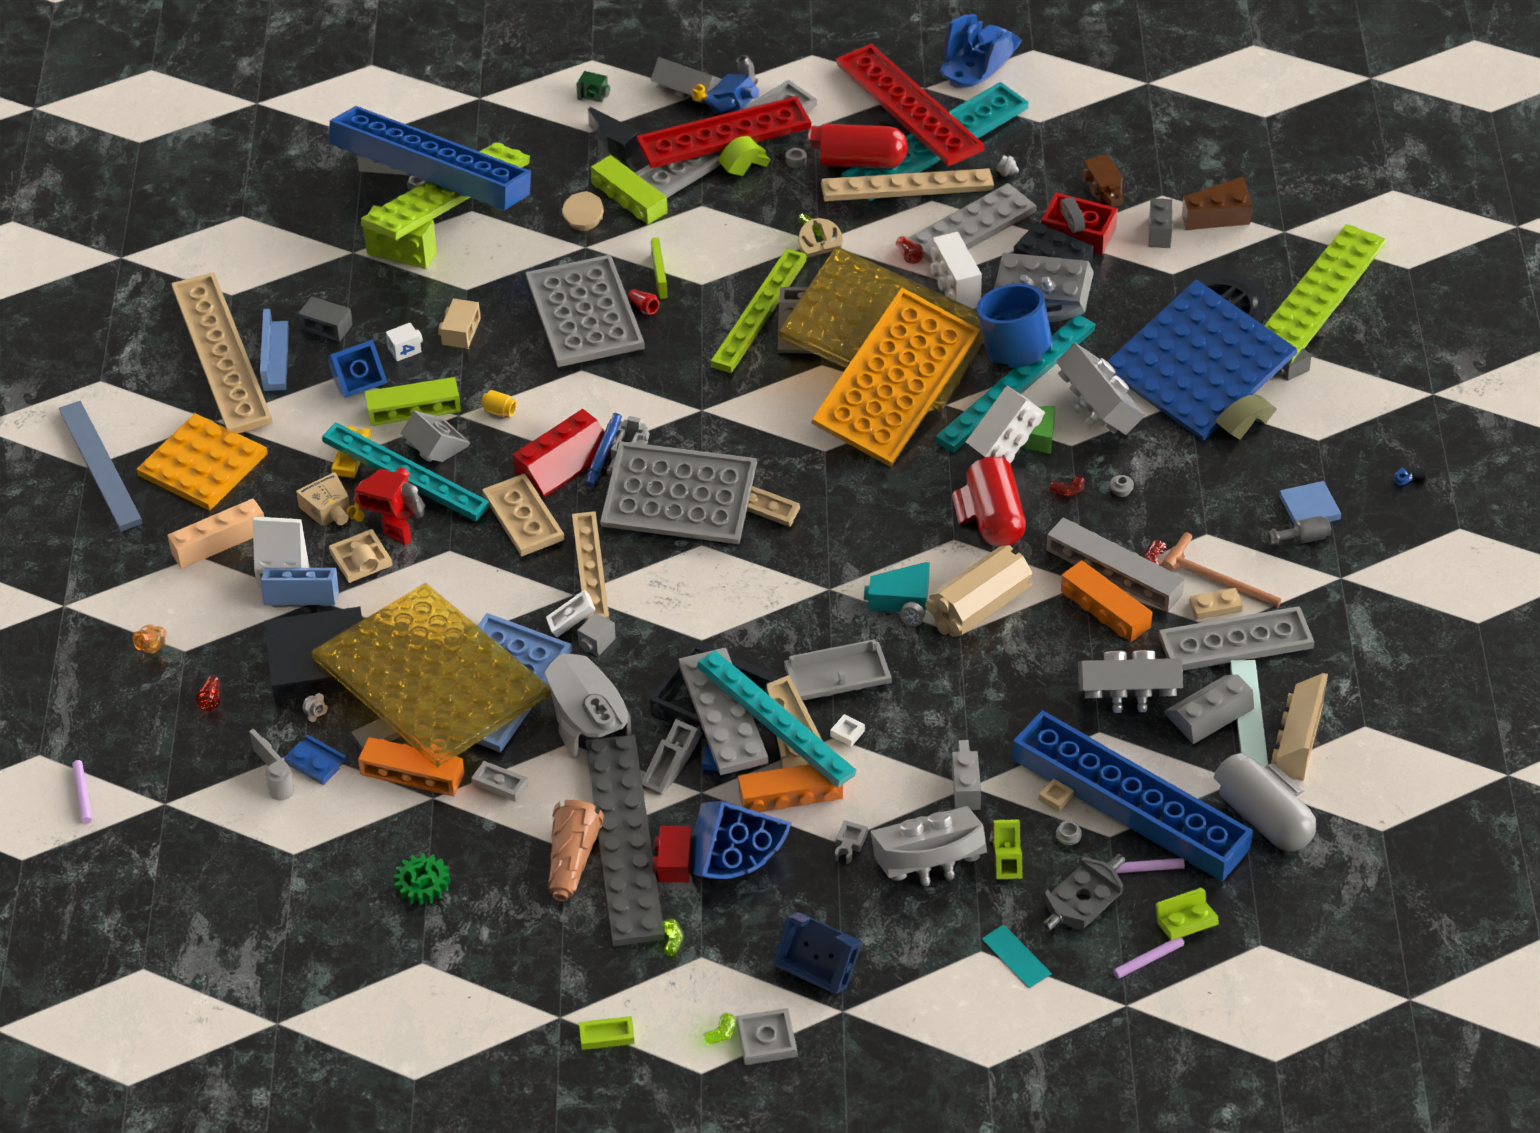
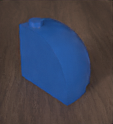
(733, 840)

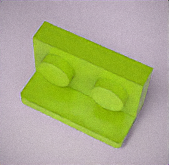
(1185, 914)

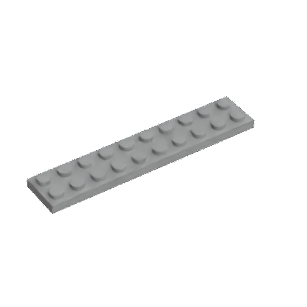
(675, 176)

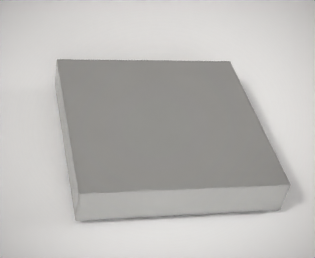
(766, 1036)

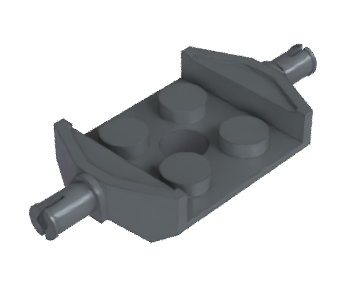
(1091, 879)

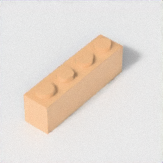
(214, 533)

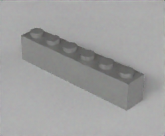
(1116, 563)

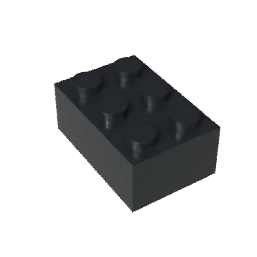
(1048, 242)

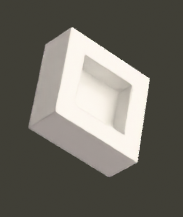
(847, 730)

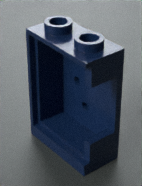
(816, 952)

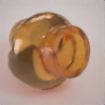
(150, 638)

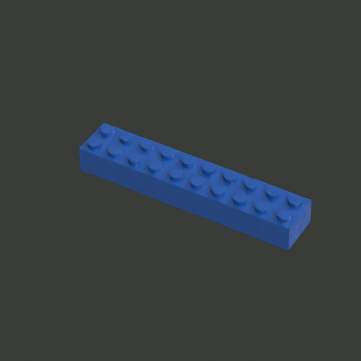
(430, 157)
(1133, 795)

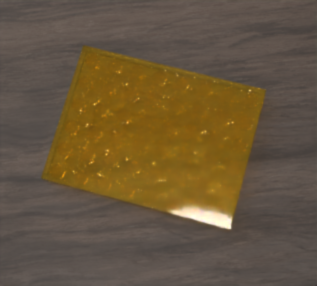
(848, 303)
(431, 674)

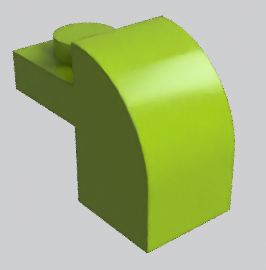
(741, 153)
(1007, 849)

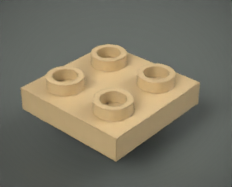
(360, 555)

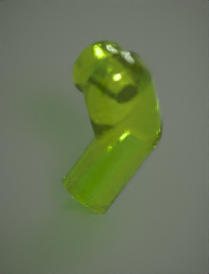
(675, 935)
(724, 1030)

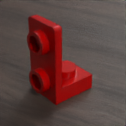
(397, 527)

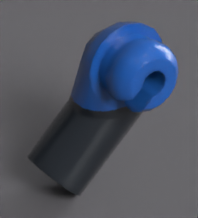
(1407, 474)

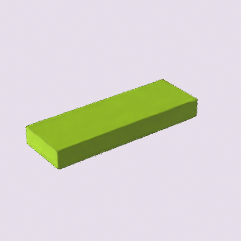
(658, 268)

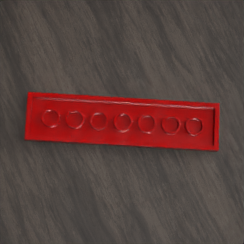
(717, 132)

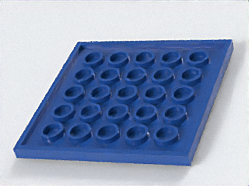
(1200, 358)

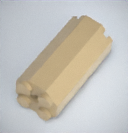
(979, 591)

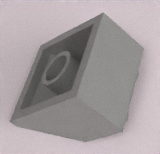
(433, 437)

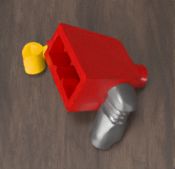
(386, 494)

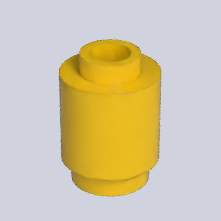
(498, 404)

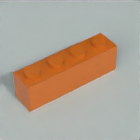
(1106, 601)
(409, 767)
(786, 788)

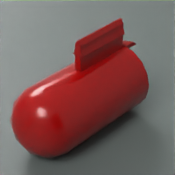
(858, 145)
(993, 501)

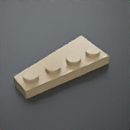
(786, 694)

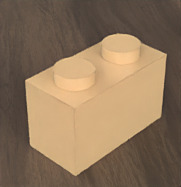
(459, 323)

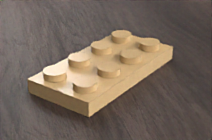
(523, 514)

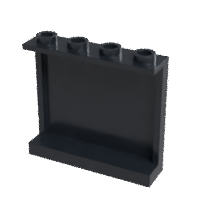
(290, 651)

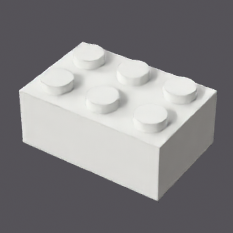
(955, 269)
(1006, 425)

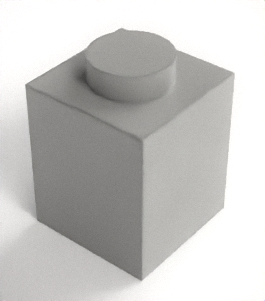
(596, 634)

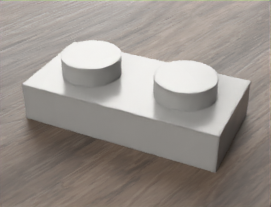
(499, 781)

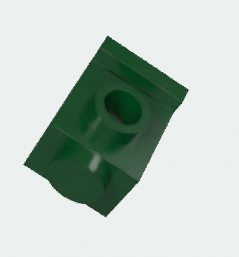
(592, 86)

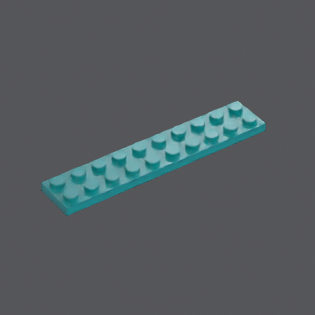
(977, 114)

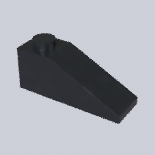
(614, 135)

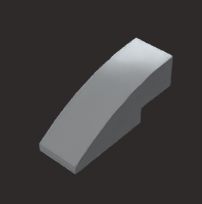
(671, 756)

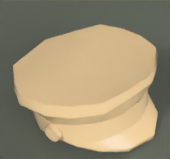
(583, 211)

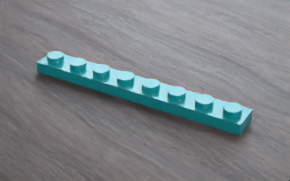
(426, 481)
(776, 718)

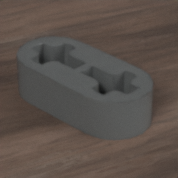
(1072, 214)

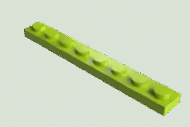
(758, 311)

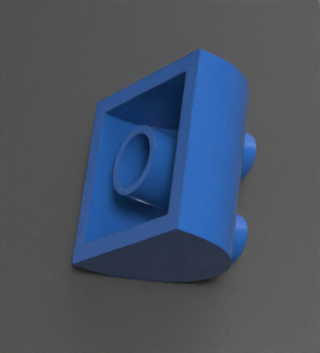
(357, 369)

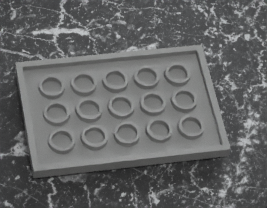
(584, 310)
(679, 492)

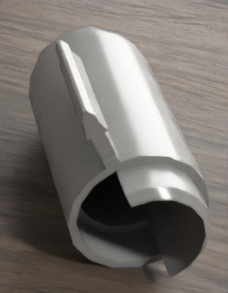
(1267, 801)

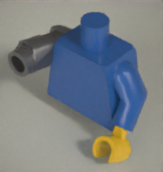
(732, 91)

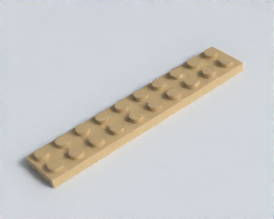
(221, 353)

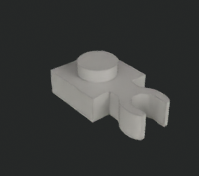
(849, 838)

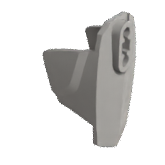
(576, 693)

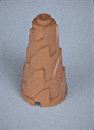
(573, 837)

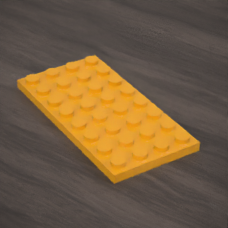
(895, 377)

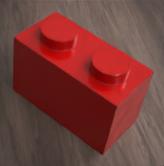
(673, 854)

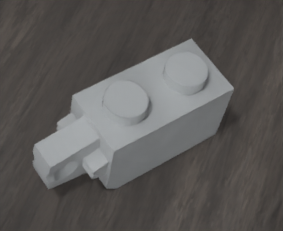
(966, 777)

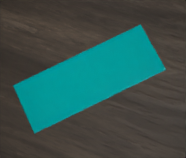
(1016, 956)

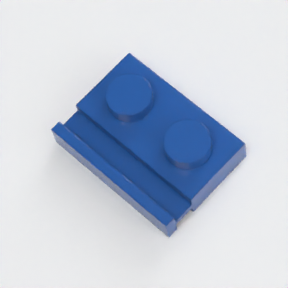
(315, 759)

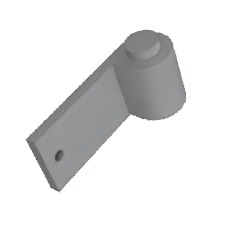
(278, 773)

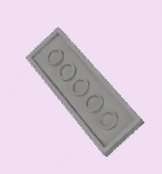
(979, 219)
(1237, 638)
(725, 722)

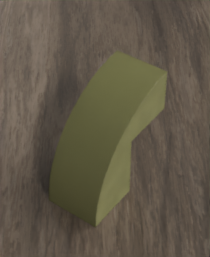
(1243, 413)

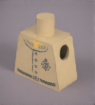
(325, 500)

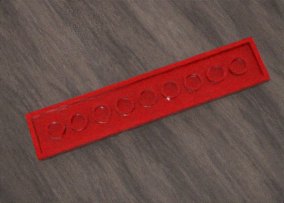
(910, 105)

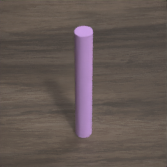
(81, 791)
(1151, 865)
(1148, 957)

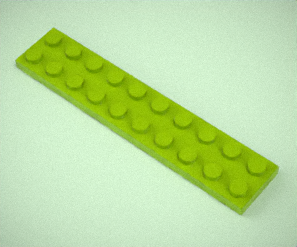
(428, 200)
(1325, 286)

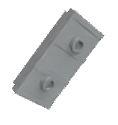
(838, 669)

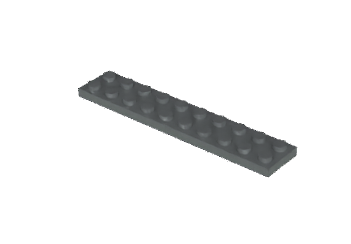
(624, 841)

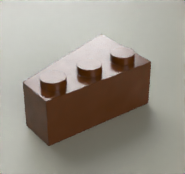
(1218, 206)

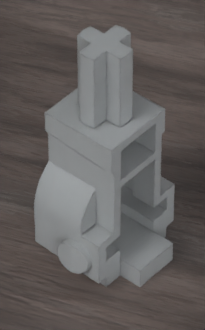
(629, 430)

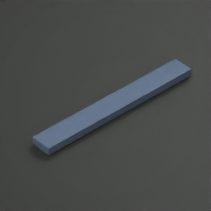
(100, 466)

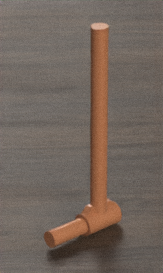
(1176, 559)

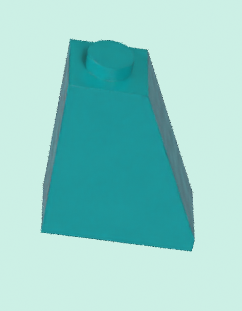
(896, 587)

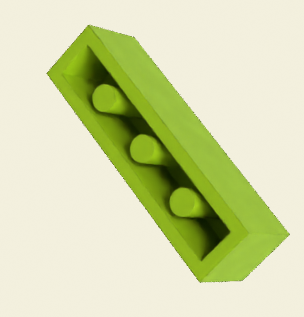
(629, 189)
(399, 402)

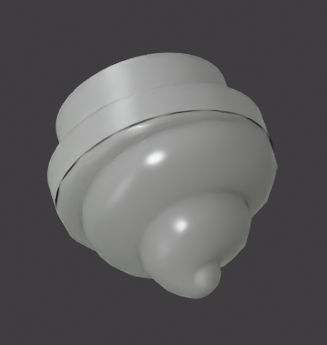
(1007, 166)

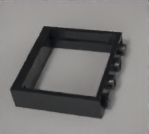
(668, 712)

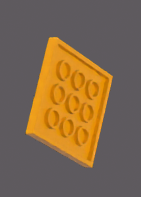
(202, 461)

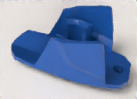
(975, 51)

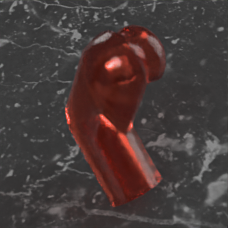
(1068, 489)
(1155, 547)

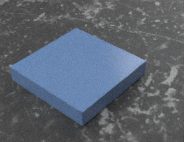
(1309, 502)

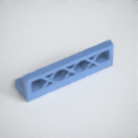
(274, 353)

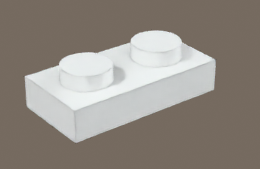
(570, 613)

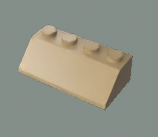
(1300, 727)

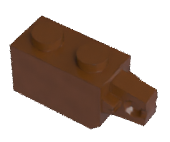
(1103, 180)

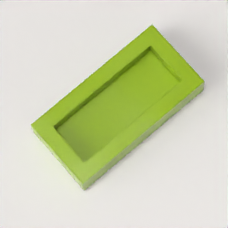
(606, 1032)

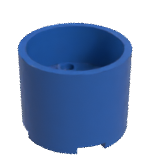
(1014, 325)

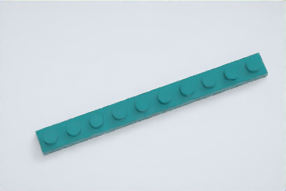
(1018, 379)

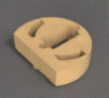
(811, 247)

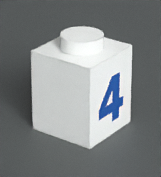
(404, 341)

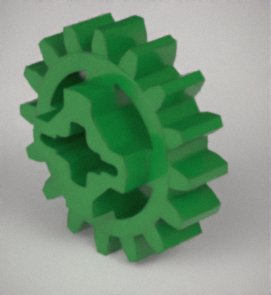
(422, 879)

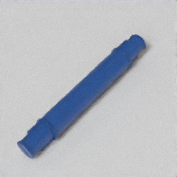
(603, 449)

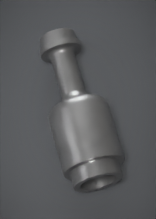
(1304, 530)

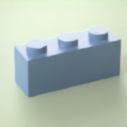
(299, 586)

